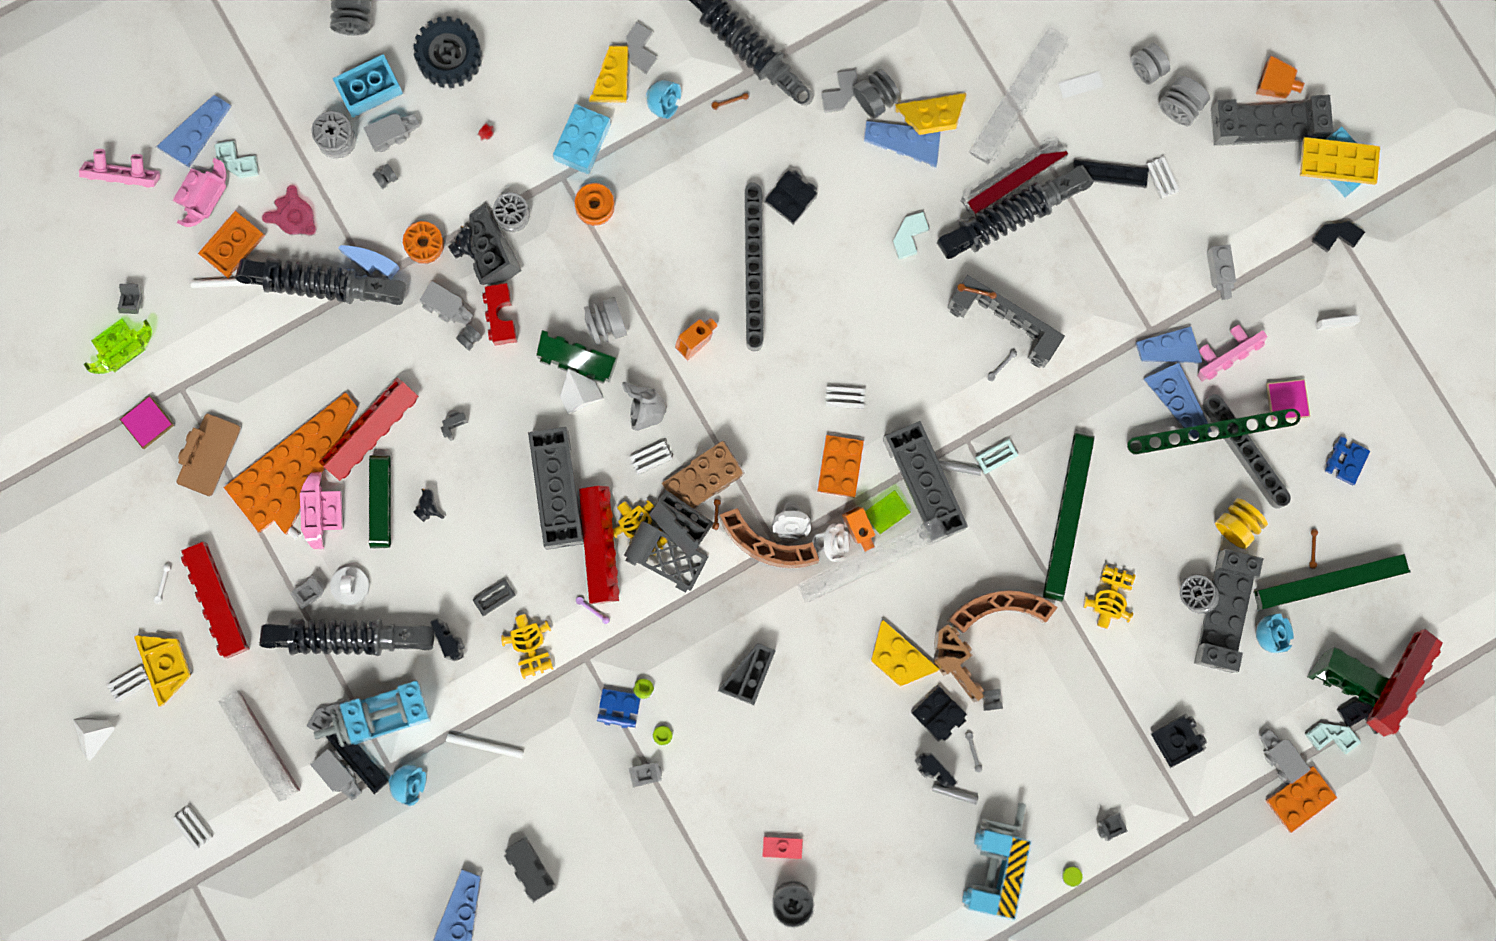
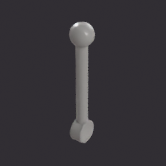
(991, 377)
(969, 736)

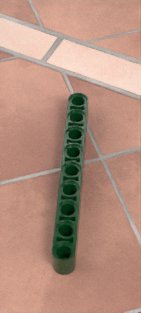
(1222, 431)
(1068, 517)

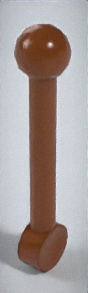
(715, 105)
(961, 287)
(717, 502)
(1313, 564)

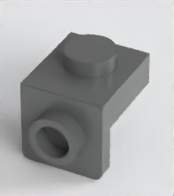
(129, 299)
(454, 420)
(1111, 827)

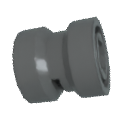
(385, 176)
(468, 337)
(992, 700)

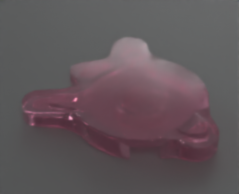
(292, 214)

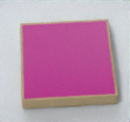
(1288, 396)

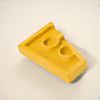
(612, 80)

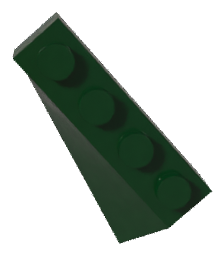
(575, 358)
(1350, 675)

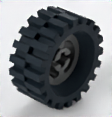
(441, 37)

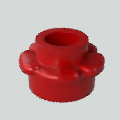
(486, 132)

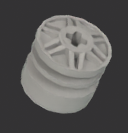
(1184, 100)
(338, 144)
(605, 321)

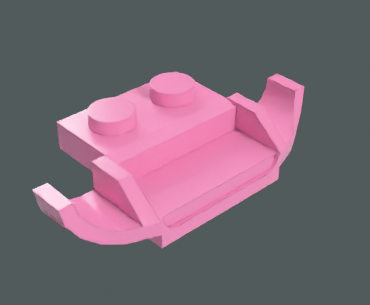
(200, 193)
(319, 510)

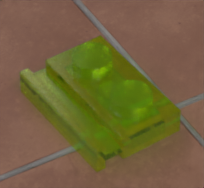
(887, 512)

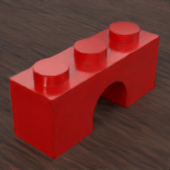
(496, 298)

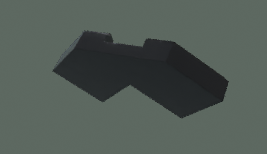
(1344, 231)
(1355, 712)

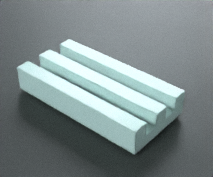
(982, 464)

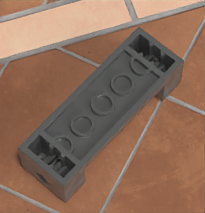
(1271, 122)
(1048, 337)
(925, 477)
(555, 488)
(1225, 623)

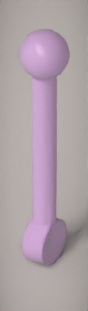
(580, 601)

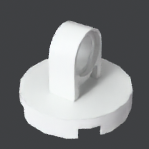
(791, 524)
(835, 542)
(349, 586)

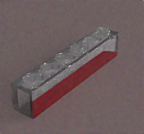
(1015, 176)
(259, 745)

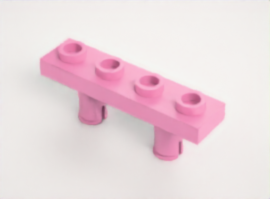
(114, 173)
(1226, 361)

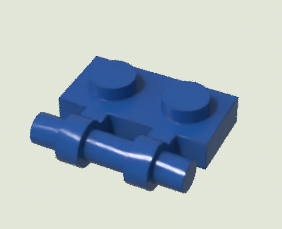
(1352, 464)
(619, 702)

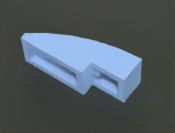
(370, 260)

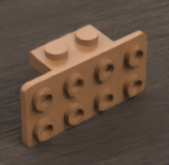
(206, 454)

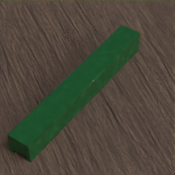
(1331, 582)

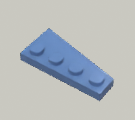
(192, 135)
(904, 141)
(1176, 394)
(460, 910)

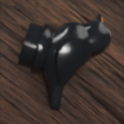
(462, 243)
(427, 506)

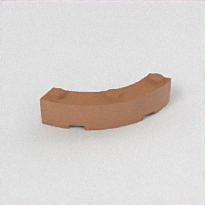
(764, 550)
(1001, 601)

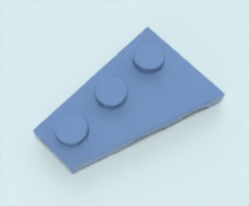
(1170, 347)

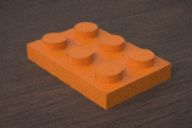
(231, 244)
(840, 466)
(1301, 799)

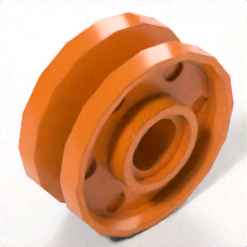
(597, 193)
(420, 231)

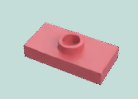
(782, 847)

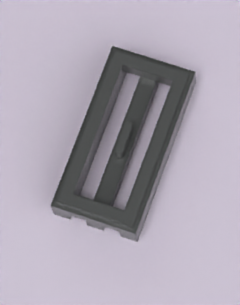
(480, 606)

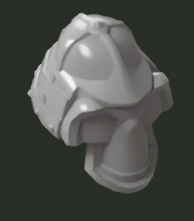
(646, 407)

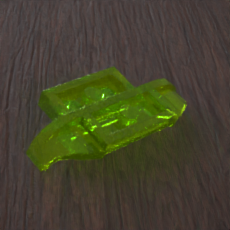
(118, 346)

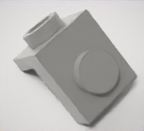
(308, 592)
(645, 774)

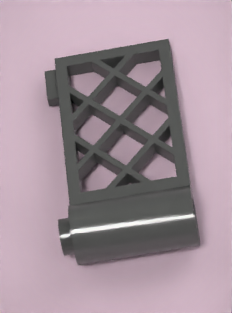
(642, 546)

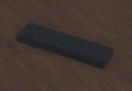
(1115, 174)
(361, 764)

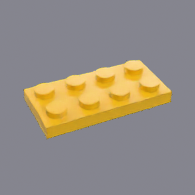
(1340, 161)

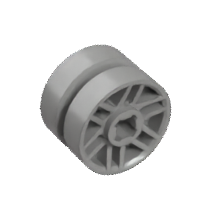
(1150, 63)
(506, 204)
(1199, 584)

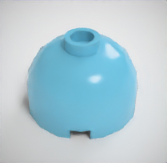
(663, 97)
(1274, 633)
(407, 783)

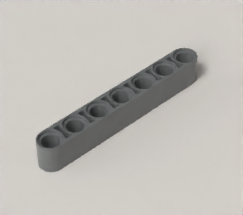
(1254, 457)

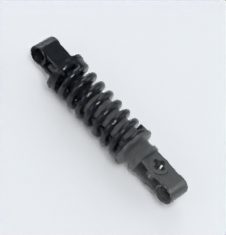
(750, 47)
(1004, 215)
(340, 285)
(344, 638)

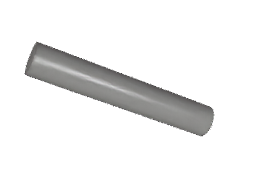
(960, 468)
(955, 794)

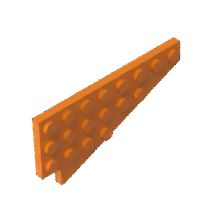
(274, 483)

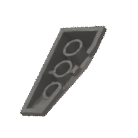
(492, 253)

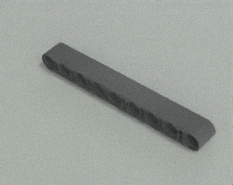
(750, 258)

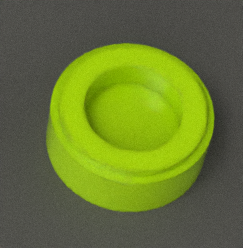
(643, 688)
(662, 735)
(1072, 876)

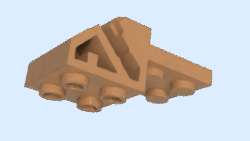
(705, 476)
(948, 640)

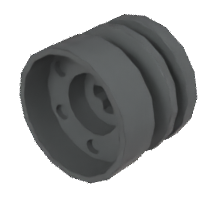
(350, 16)
(876, 93)
(790, 915)

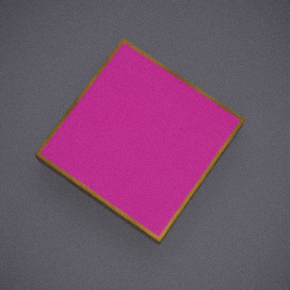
(146, 422)

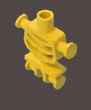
(628, 514)
(1106, 615)
(524, 627)

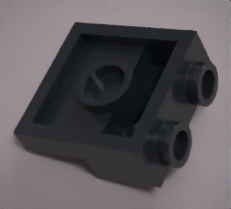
(791, 196)
(449, 644)
(939, 714)
(1179, 740)
(930, 767)

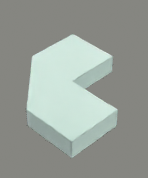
(240, 167)
(903, 240)
(1342, 736)

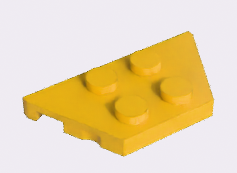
(933, 114)
(899, 658)
(164, 665)

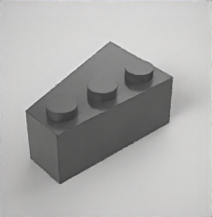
(681, 522)
(749, 675)
(529, 869)

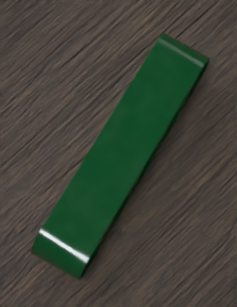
(379, 501)

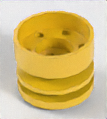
(1241, 523)

